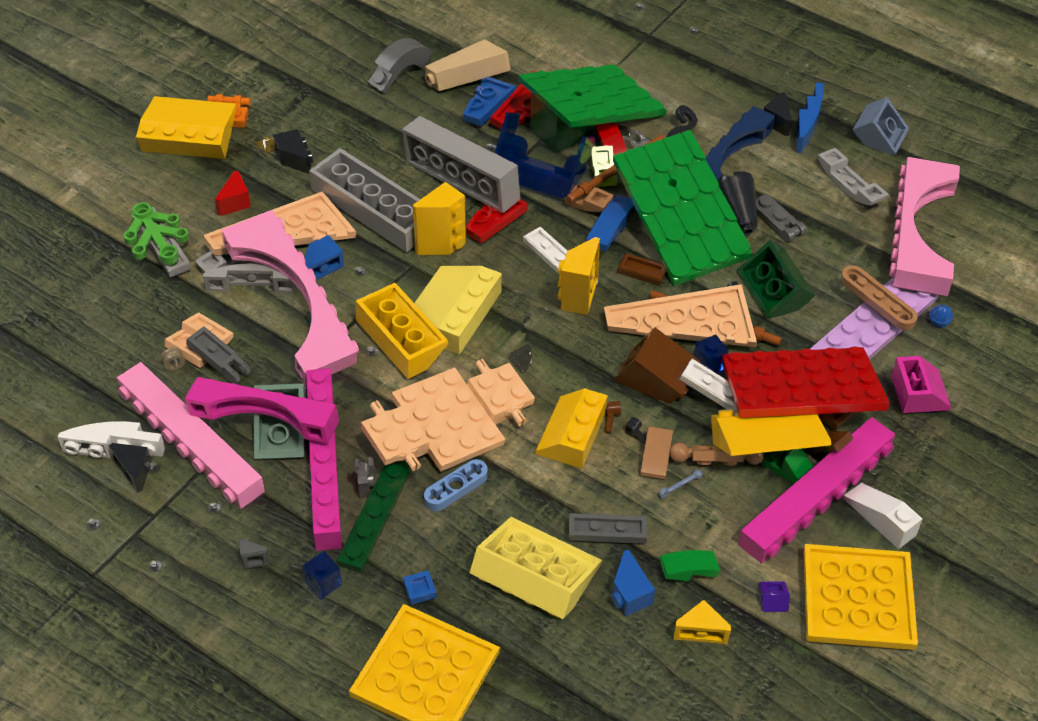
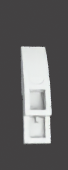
(95, 438)

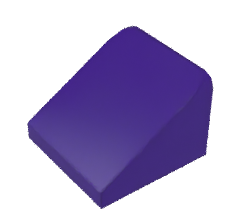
(774, 596)

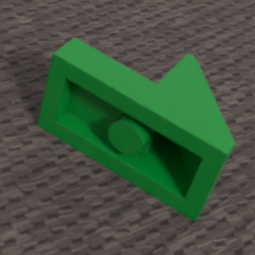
(788, 464)

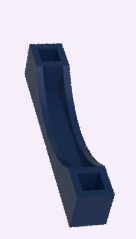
(750, 130)

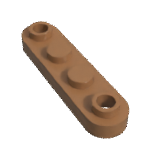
(879, 297)

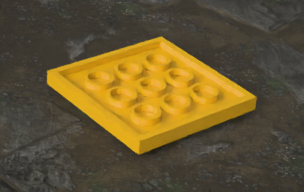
(859, 597)
(424, 669)

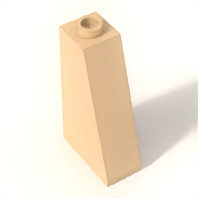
(467, 65)

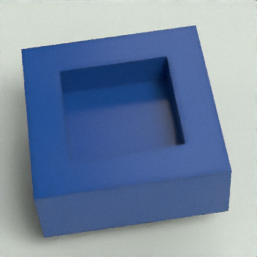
(419, 587)

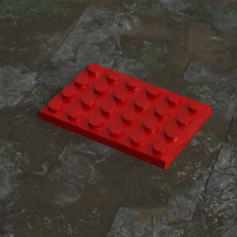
(803, 382)

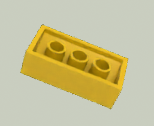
(400, 329)

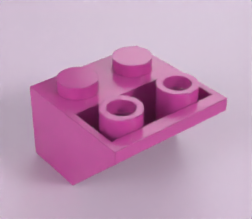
(919, 385)

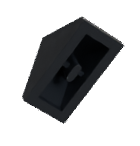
(780, 109)
(133, 463)

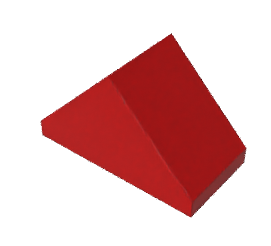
(233, 196)

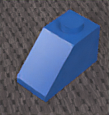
(324, 257)
(631, 586)

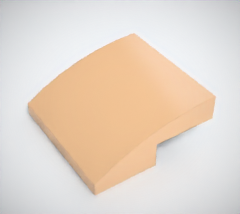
(191, 326)

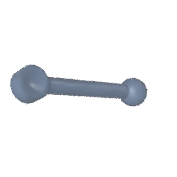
(697, 474)

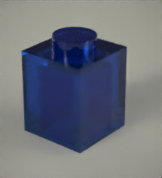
(710, 353)
(322, 575)

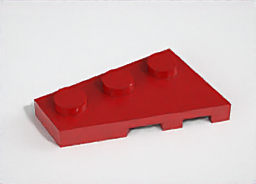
(490, 221)

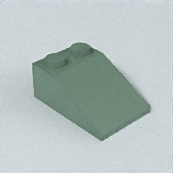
(274, 436)

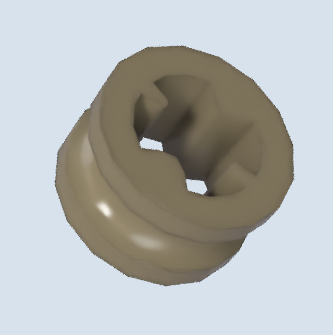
(173, 359)

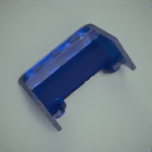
(539, 174)

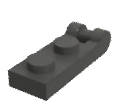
(778, 218)

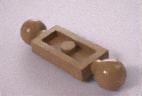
(706, 454)

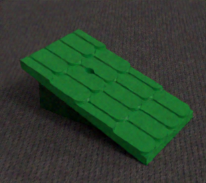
(575, 100)
(682, 207)

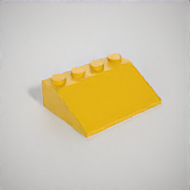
(186, 127)
(766, 434)

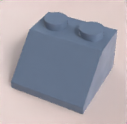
(881, 127)

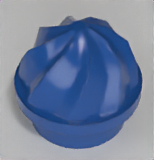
(940, 316)

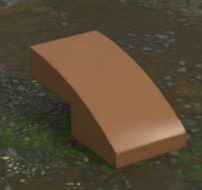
(595, 201)
(656, 452)

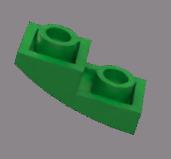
(685, 564)

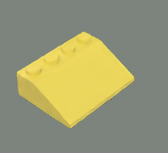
(459, 301)
(534, 567)

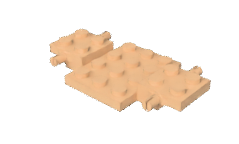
(448, 417)

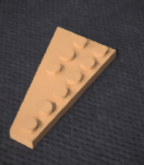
(303, 219)
(688, 316)

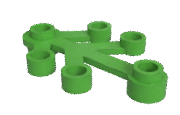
(144, 214)

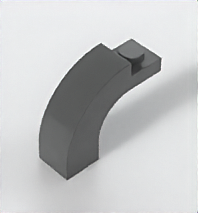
(395, 59)

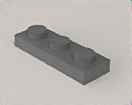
(607, 528)

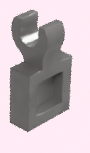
(365, 476)

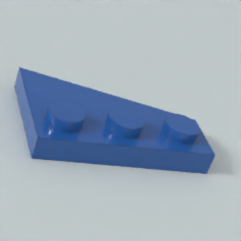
(487, 100)

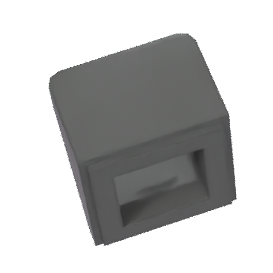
(253, 554)

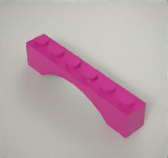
(217, 399)

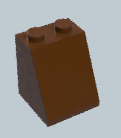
(656, 367)

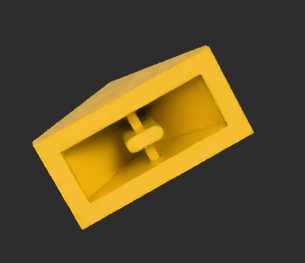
(702, 625)

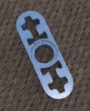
(452, 495)

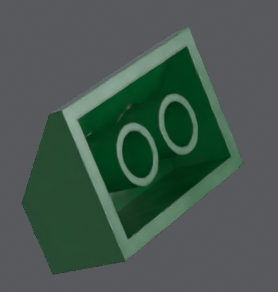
(775, 281)

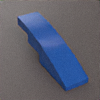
(808, 117)
(612, 221)

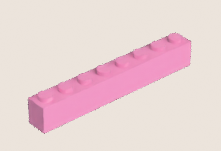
(190, 436)

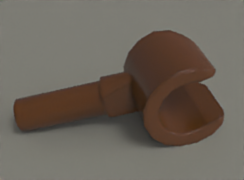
(613, 409)

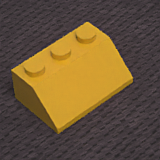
(439, 222)
(579, 277)
(573, 427)

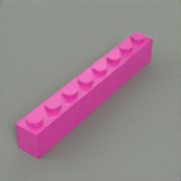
(324, 471)
(815, 491)

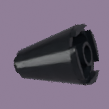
(741, 197)

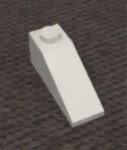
(885, 513)

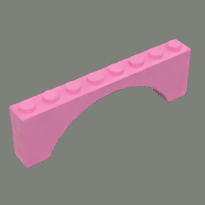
(267, 243)
(914, 262)

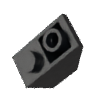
(292, 150)

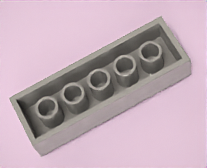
(461, 164)
(367, 196)

